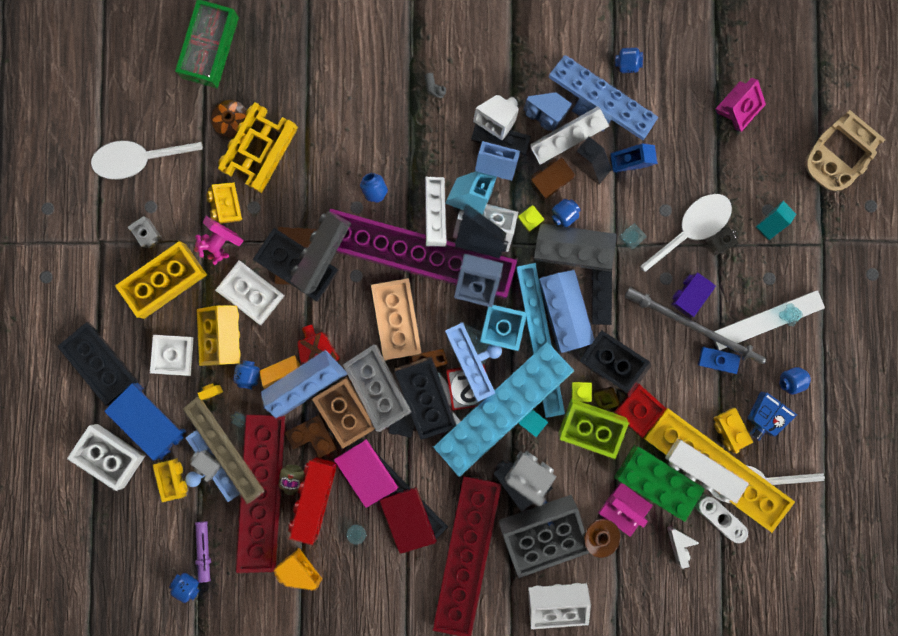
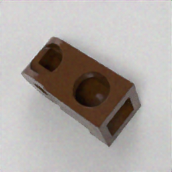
(438, 356)

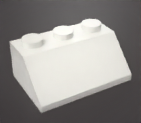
(501, 217)
(559, 606)

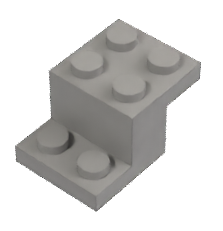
(530, 477)

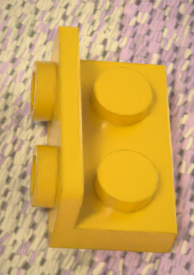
(224, 203)
(732, 430)

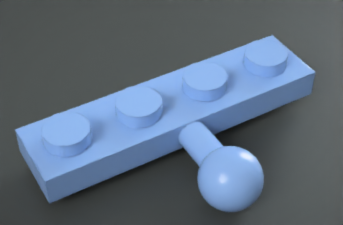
(471, 361)
(221, 478)

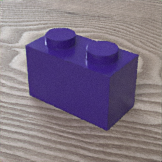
(692, 295)

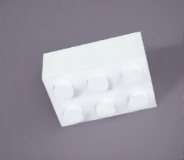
(106, 457)

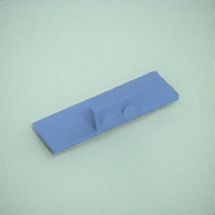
(596, 92)

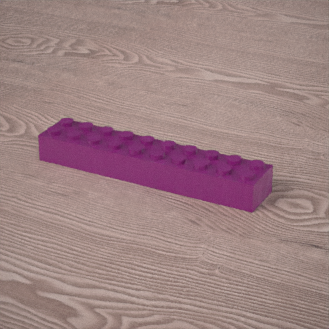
(409, 253)

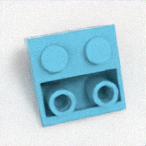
(472, 190)

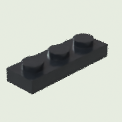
(512, 140)
(601, 297)

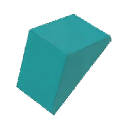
(776, 221)

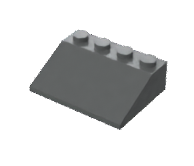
(540, 546)

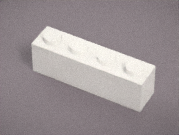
(569, 135)
(706, 470)

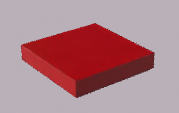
(640, 410)

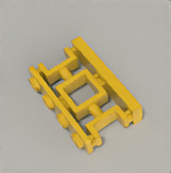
(270, 156)

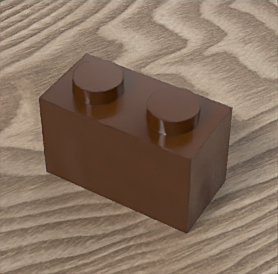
(552, 178)

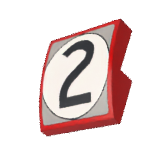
(460, 391)

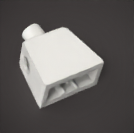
(497, 115)

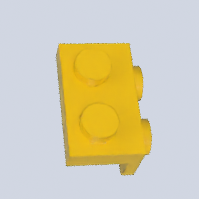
(170, 480)

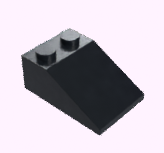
(615, 363)

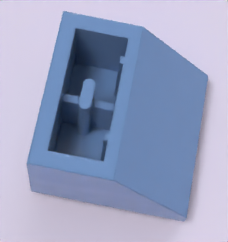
(547, 109)
(497, 160)

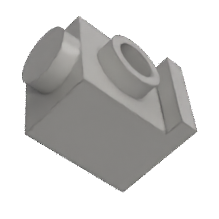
(142, 225)
(205, 464)

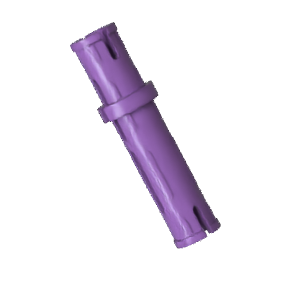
(202, 552)

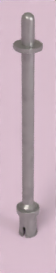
(645, 301)

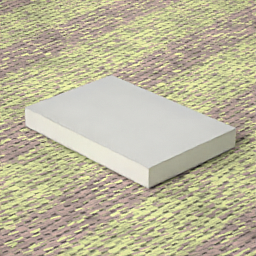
(250, 292)

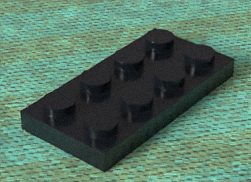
(280, 257)
(97, 363)
(425, 397)

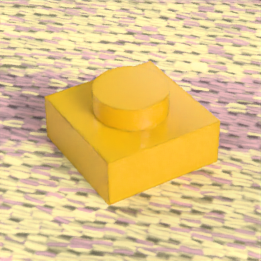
(210, 391)

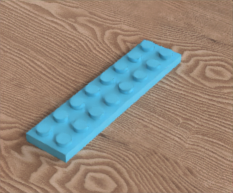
(503, 409)

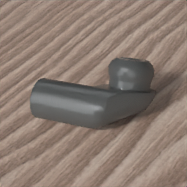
(432, 88)

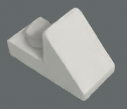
(679, 542)

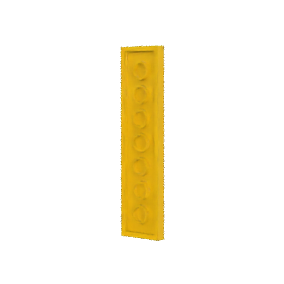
(759, 500)

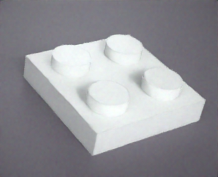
(171, 355)

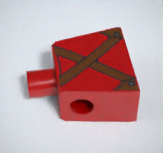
(314, 345)

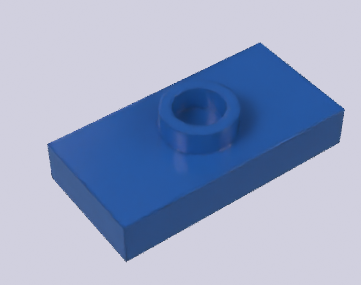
(719, 360)

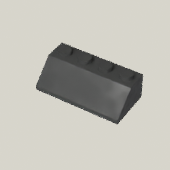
(575, 247)
(320, 252)

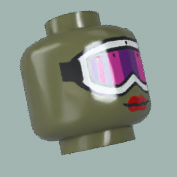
(291, 478)

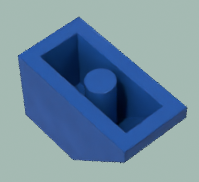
(634, 157)

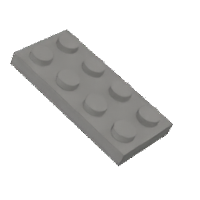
(376, 388)

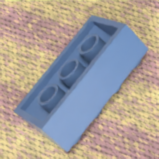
(566, 311)
(302, 384)

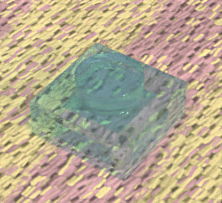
(633, 236)

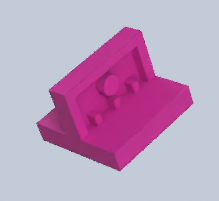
(742, 103)
(625, 509)

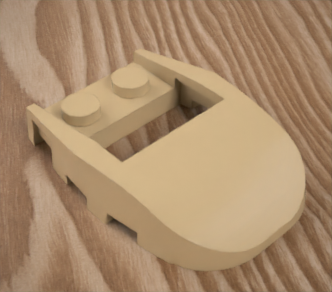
(832, 171)

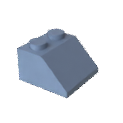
(478, 280)

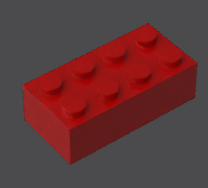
(313, 500)

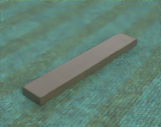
(223, 450)

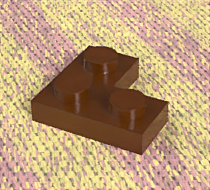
(314, 431)

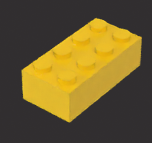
(161, 280)

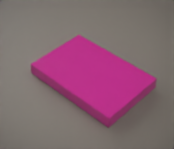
(366, 473)

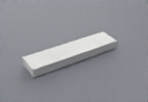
(435, 211)

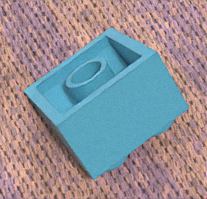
(503, 327)

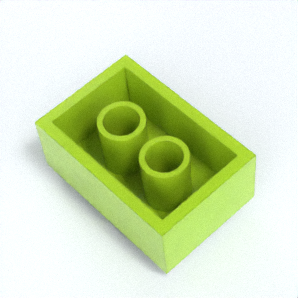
(593, 428)

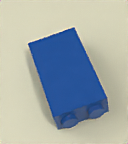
(144, 422)

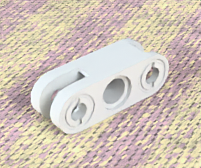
(730, 522)

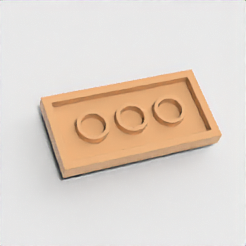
(396, 319)

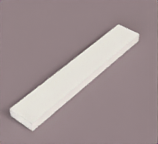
(768, 319)

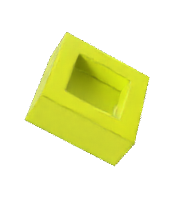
(530, 218)
(582, 391)

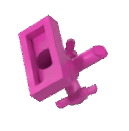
(216, 240)

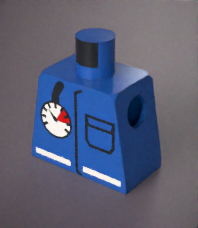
(769, 416)

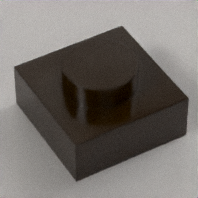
(606, 398)

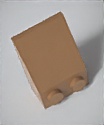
(343, 412)

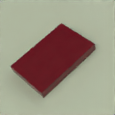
(408, 520)

